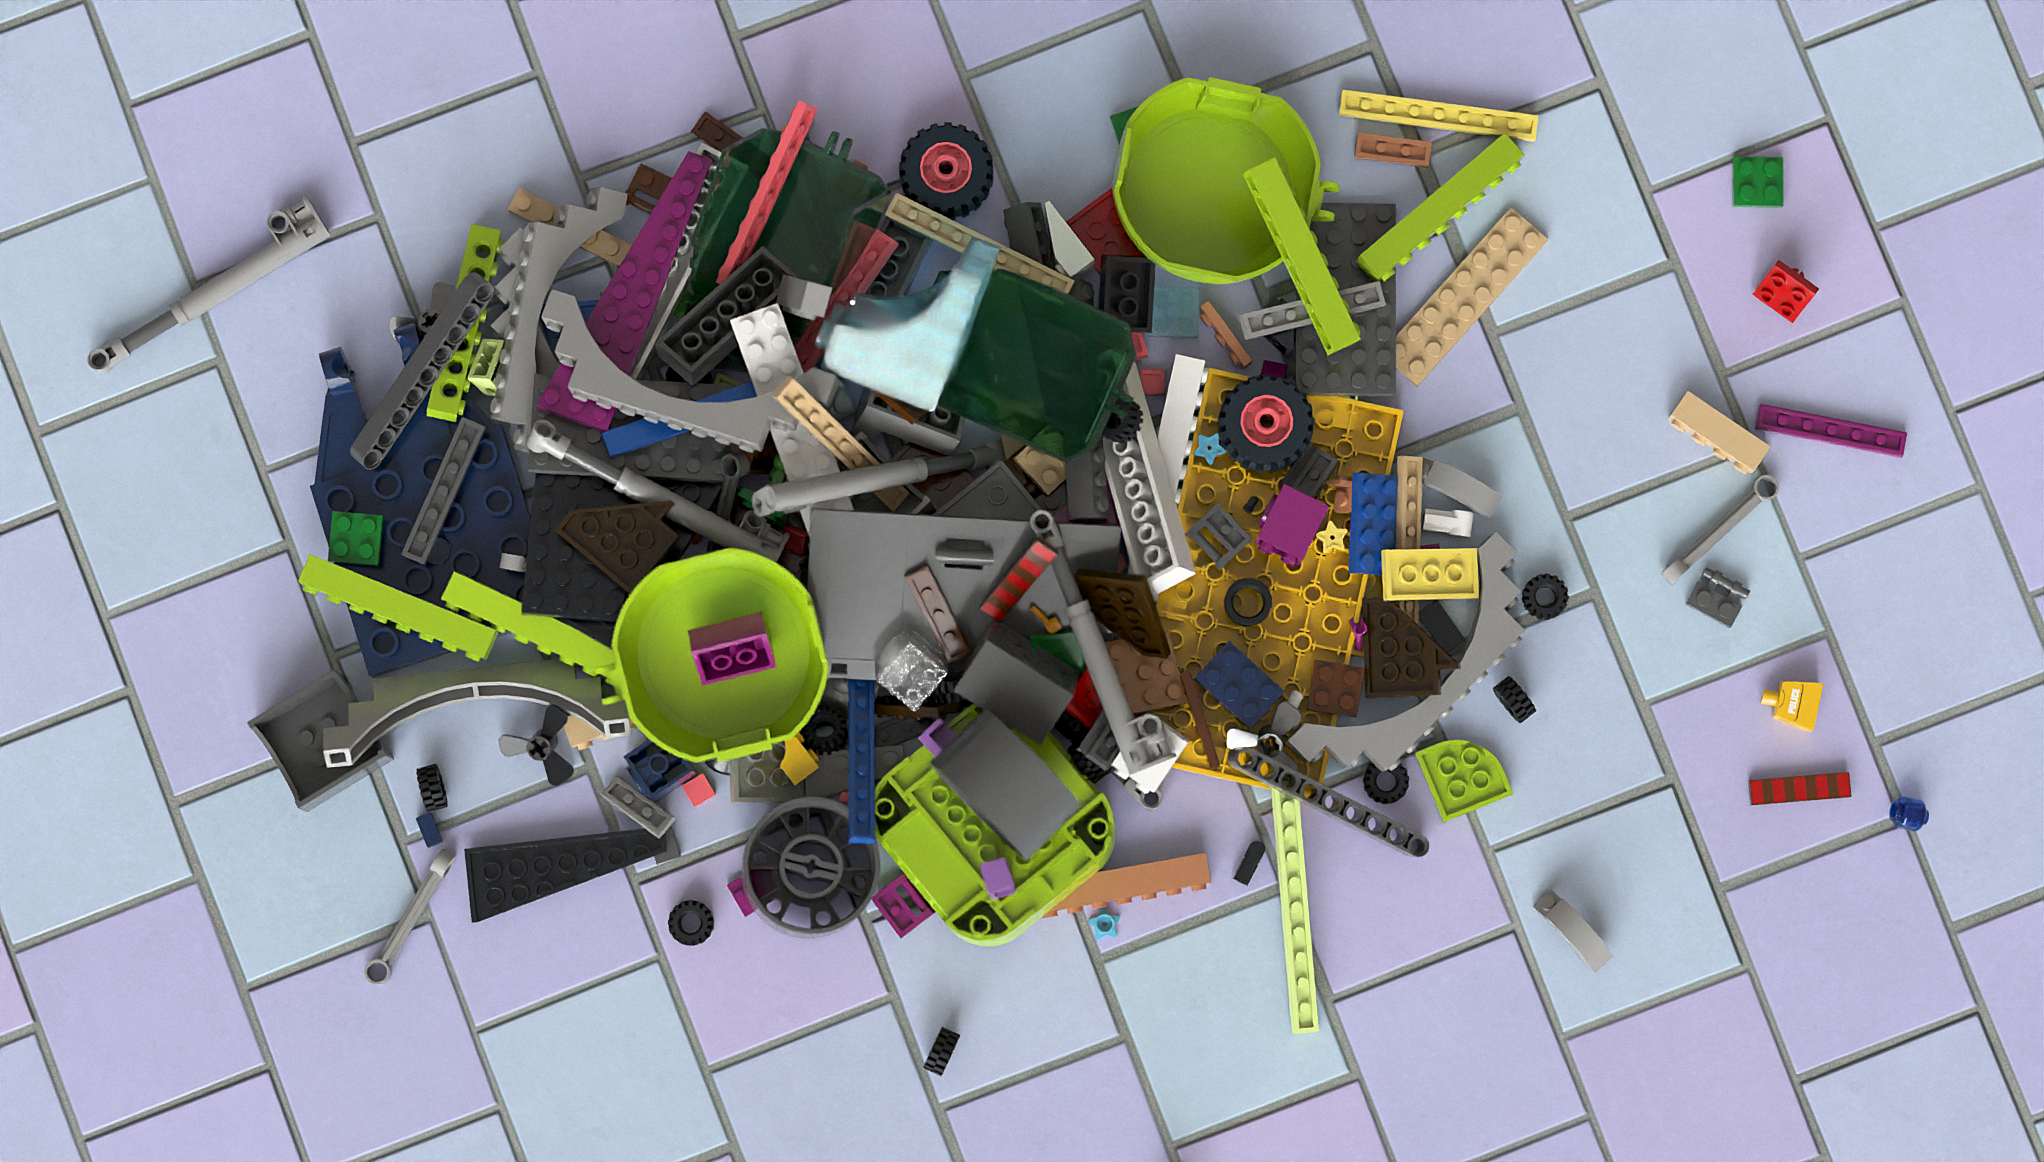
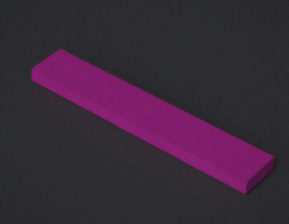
(1831, 430)

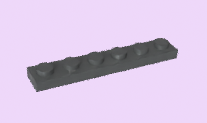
(443, 491)

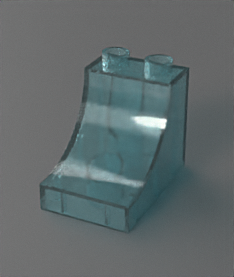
(913, 340)

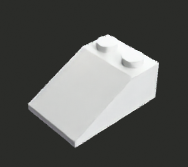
(1068, 252)

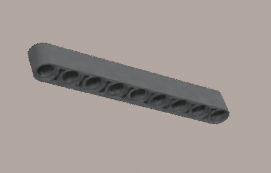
(422, 371)
(1317, 801)

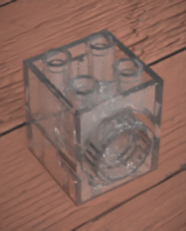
(910, 667)

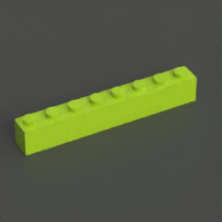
(1439, 208)
(1301, 256)
(398, 607)
(547, 632)

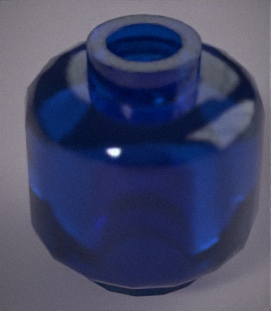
(1908, 813)

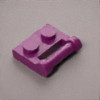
(897, 911)

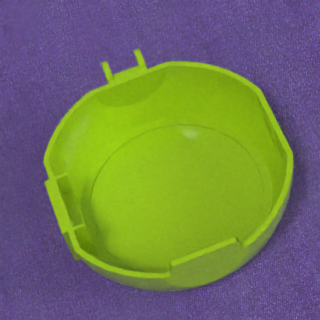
(1185, 185)
(660, 675)

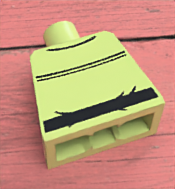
(487, 366)

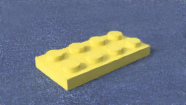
(1430, 574)

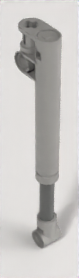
(301, 232)
(802, 493)
(751, 535)
(1136, 744)

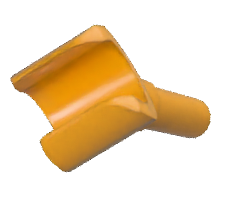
(1052, 625)

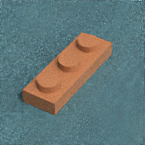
(1393, 150)
(1224, 336)

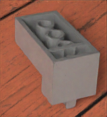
(935, 431)

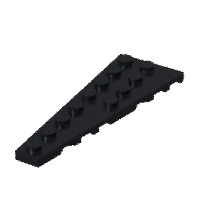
(528, 871)

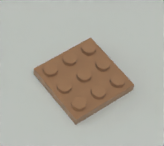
(1147, 681)

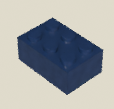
(1239, 685)

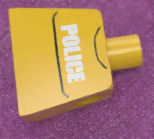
(1795, 703)

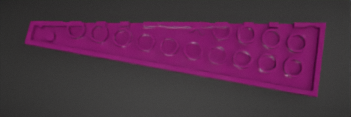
(633, 293)

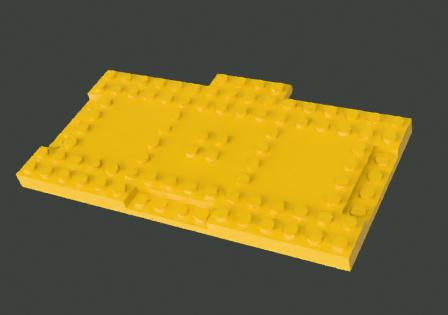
(1308, 600)

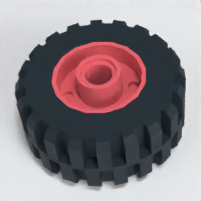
(950, 149)
(1272, 401)

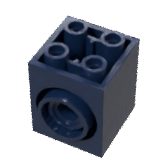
(657, 770)

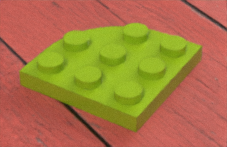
(1462, 777)

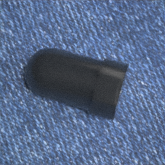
(1251, 503)

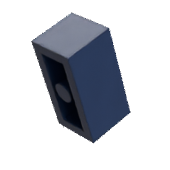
(429, 830)

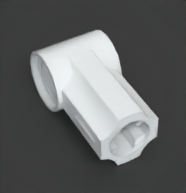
(1454, 523)

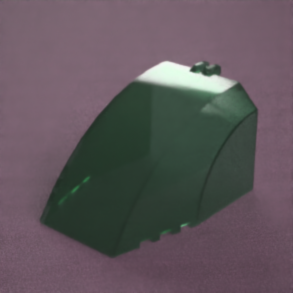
(814, 226)
(1041, 367)

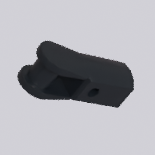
(1249, 863)

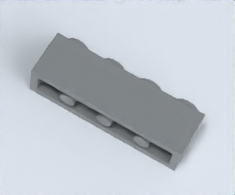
(803, 297)

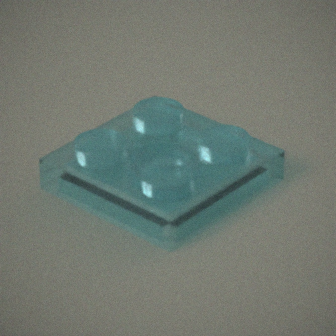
(1175, 312)

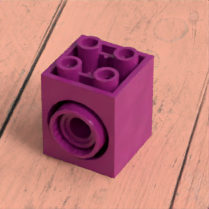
(1290, 525)

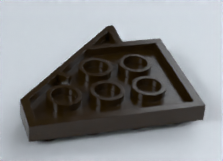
(621, 538)
(1126, 608)
(1400, 654)
(893, 705)

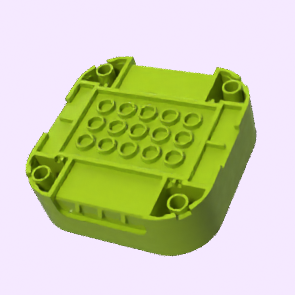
(944, 842)

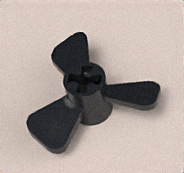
(556, 767)

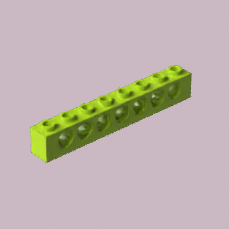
(440, 405)

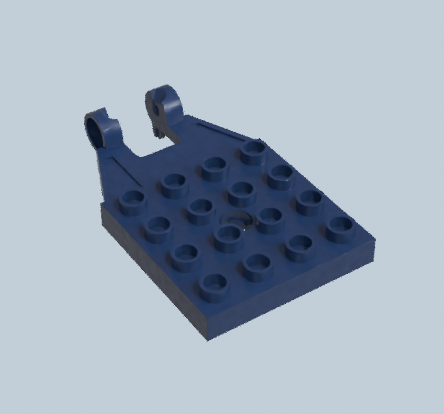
(484, 520)

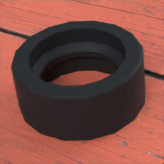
(1247, 583)

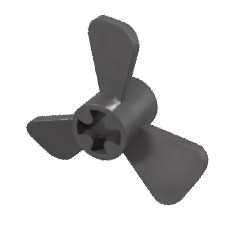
(441, 295)
(1284, 719)

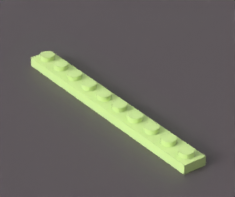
(1295, 912)

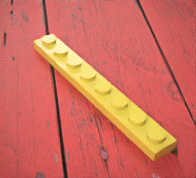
(1438, 115)

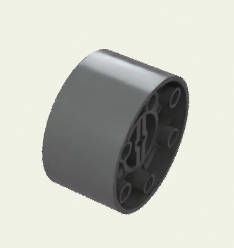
(1006, 784)
(783, 861)

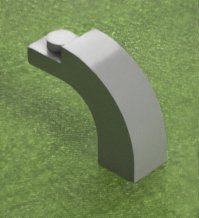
(1460, 486)
(1574, 930)

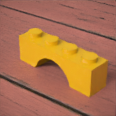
(797, 761)

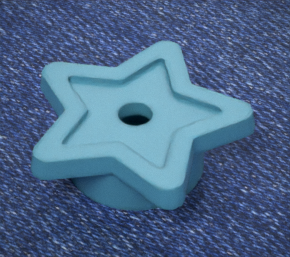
(1212, 441)
(1111, 921)

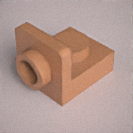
(1343, 494)

